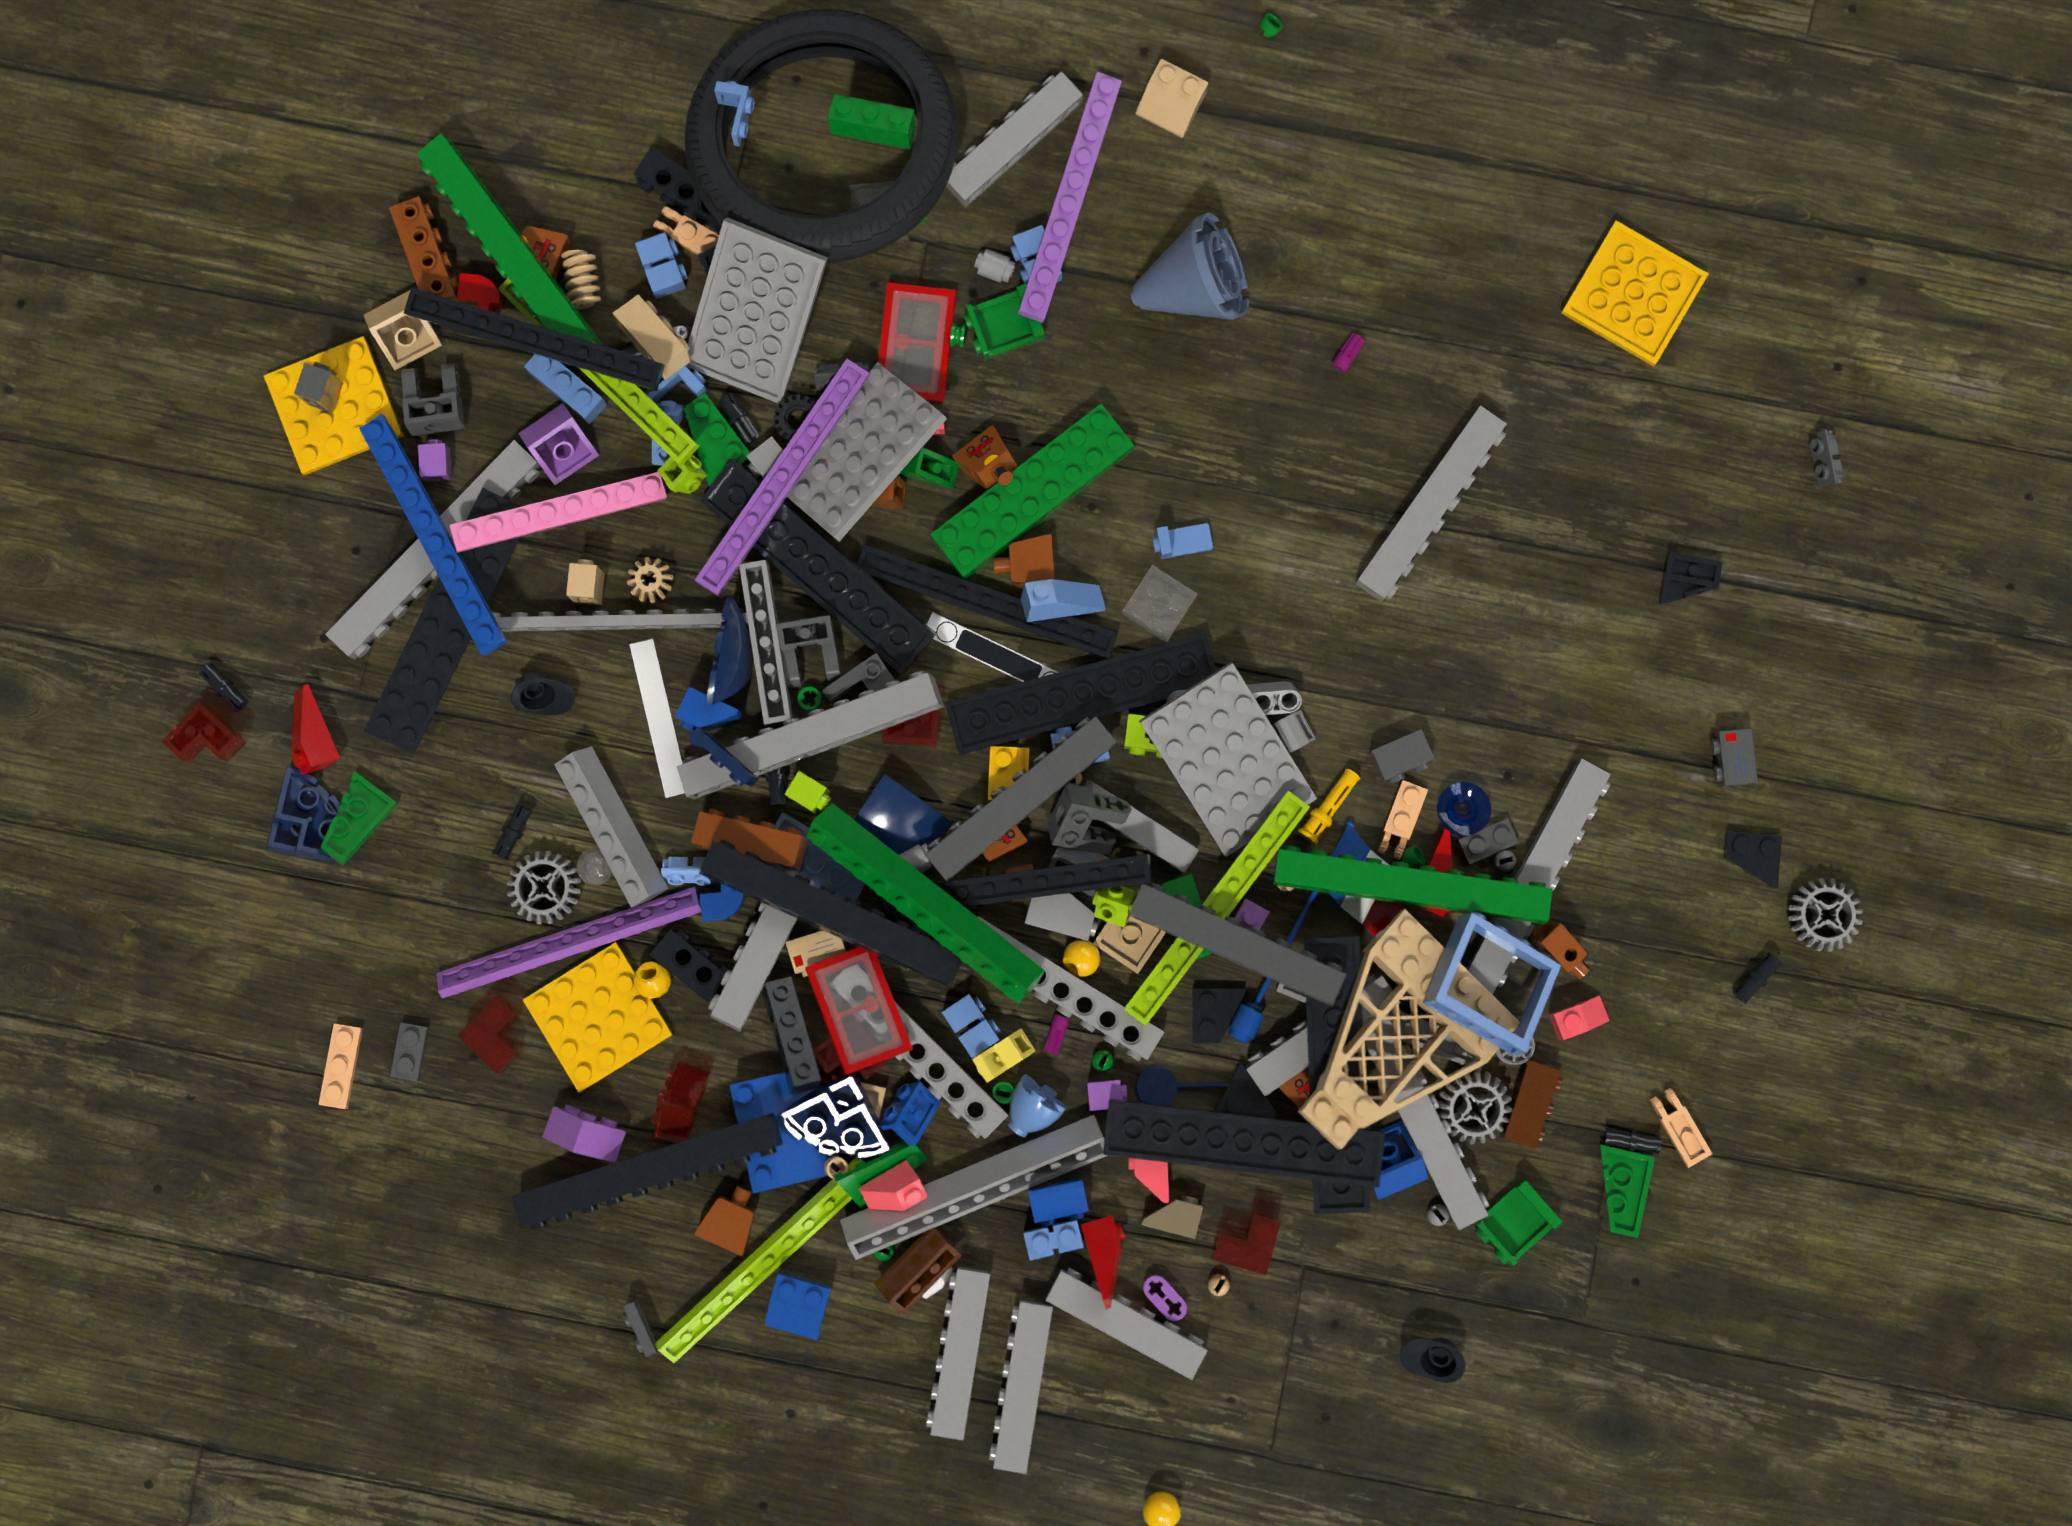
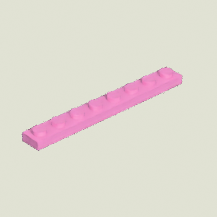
(557, 512)

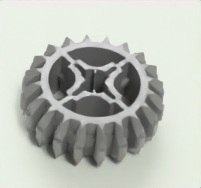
(535, 896)
(1833, 923)
(1483, 1102)

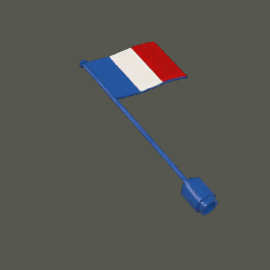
(1370, 913)

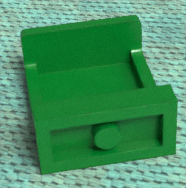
(1000, 327)
(1516, 1222)

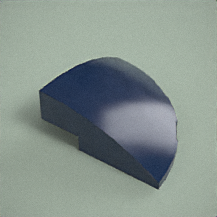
(734, 660)
(302, 817)
(900, 817)
(837, 1119)

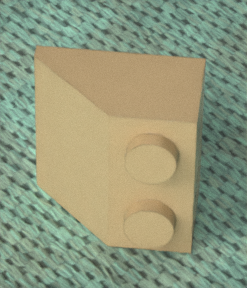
(1172, 98)
(400, 335)

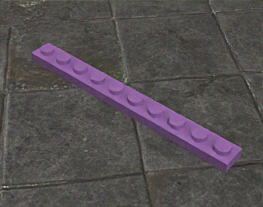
(1069, 197)
(782, 477)
(568, 942)

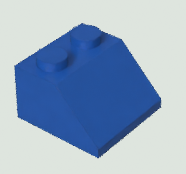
(698, 715)
(1400, 1162)
(1058, 1201)
(798, 1305)

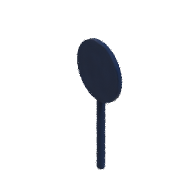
(1160, 1086)

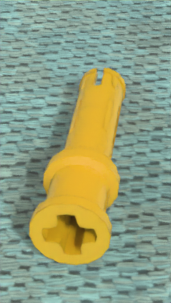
(1322, 816)

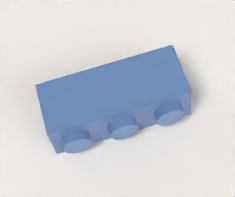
(566, 387)

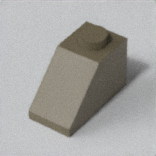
(1176, 1217)

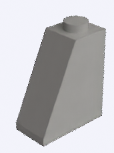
(1062, 915)

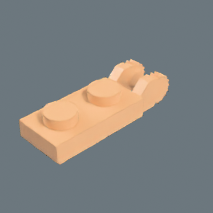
(688, 232)
(1403, 816)
(1682, 1130)

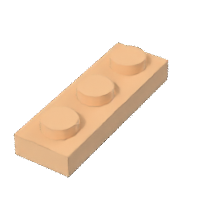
(340, 1066)

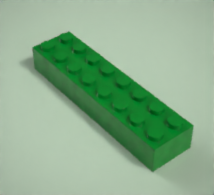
(1034, 493)

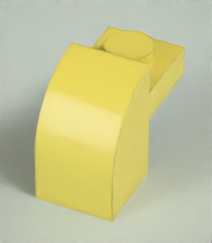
(1003, 1055)

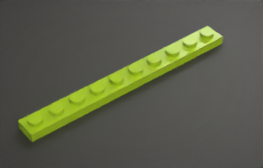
(630, 400)
(1223, 901)
(754, 1270)

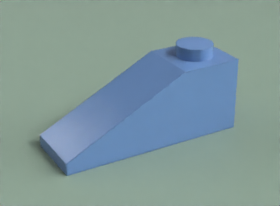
(1060, 599)

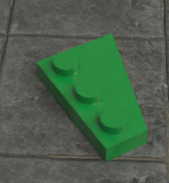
(714, 436)
(359, 815)
(868, 1171)
(1626, 1188)

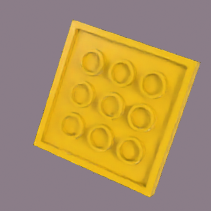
(1634, 293)
(327, 437)
(597, 1017)

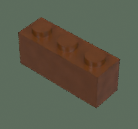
(1531, 1104)
(917, 1269)

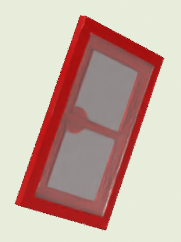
(918, 337)
(858, 1009)

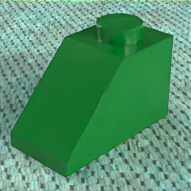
(931, 469)

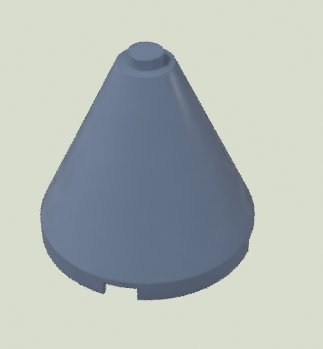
(1196, 275)

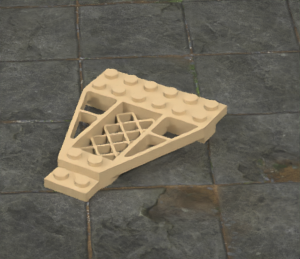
(1410, 960)

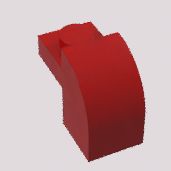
(479, 292)

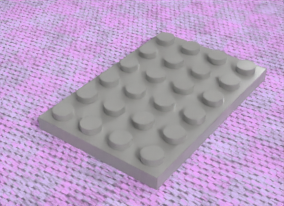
(754, 310)
(865, 452)
(1225, 756)

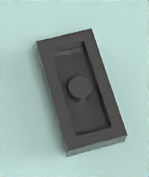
(1488, 841)
(409, 1052)
(635, 1318)

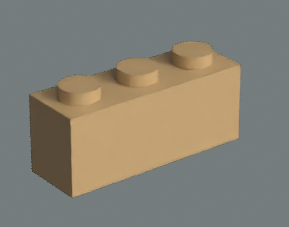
(652, 335)

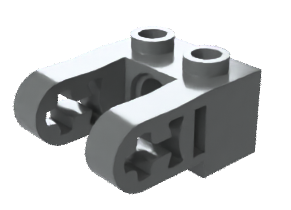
(432, 413)
(808, 632)
(870, 672)
(1074, 813)

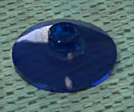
(1477, 806)

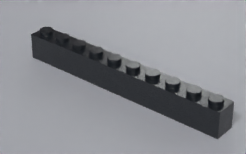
(830, 913)
(647, 1170)

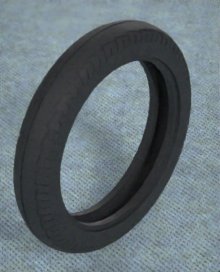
(817, 35)

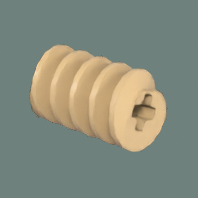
(579, 278)

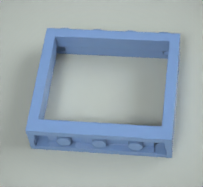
(1468, 1018)

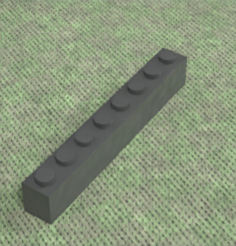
(1020, 798)
(1237, 944)

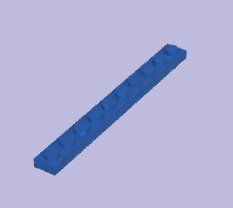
(433, 535)

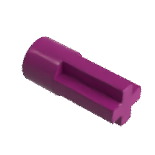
(1348, 352)
(1056, 1034)

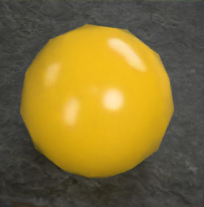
(1081, 958)
(652, 979)
(1161, 1510)

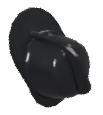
(541, 695)
(1433, 1359)

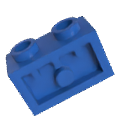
(910, 1112)

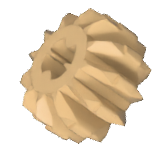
(652, 589)

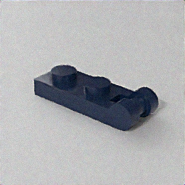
(722, 757)

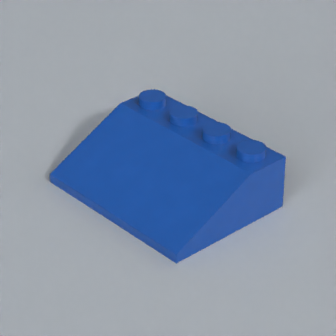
(795, 1159)

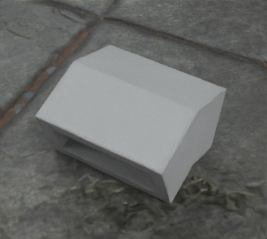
(1294, 731)

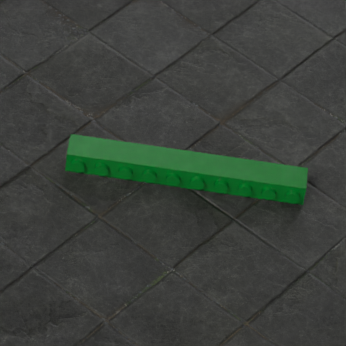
(502, 239)
(1412, 886)
(925, 903)

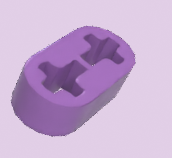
(1169, 1293)

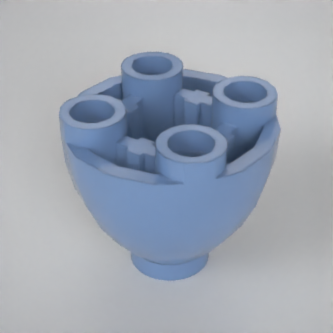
(1033, 1107)

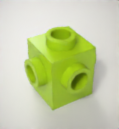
(682, 478)
(1114, 904)

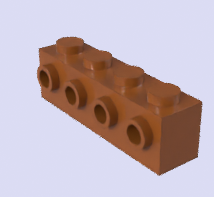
(423, 248)
(772, 845)

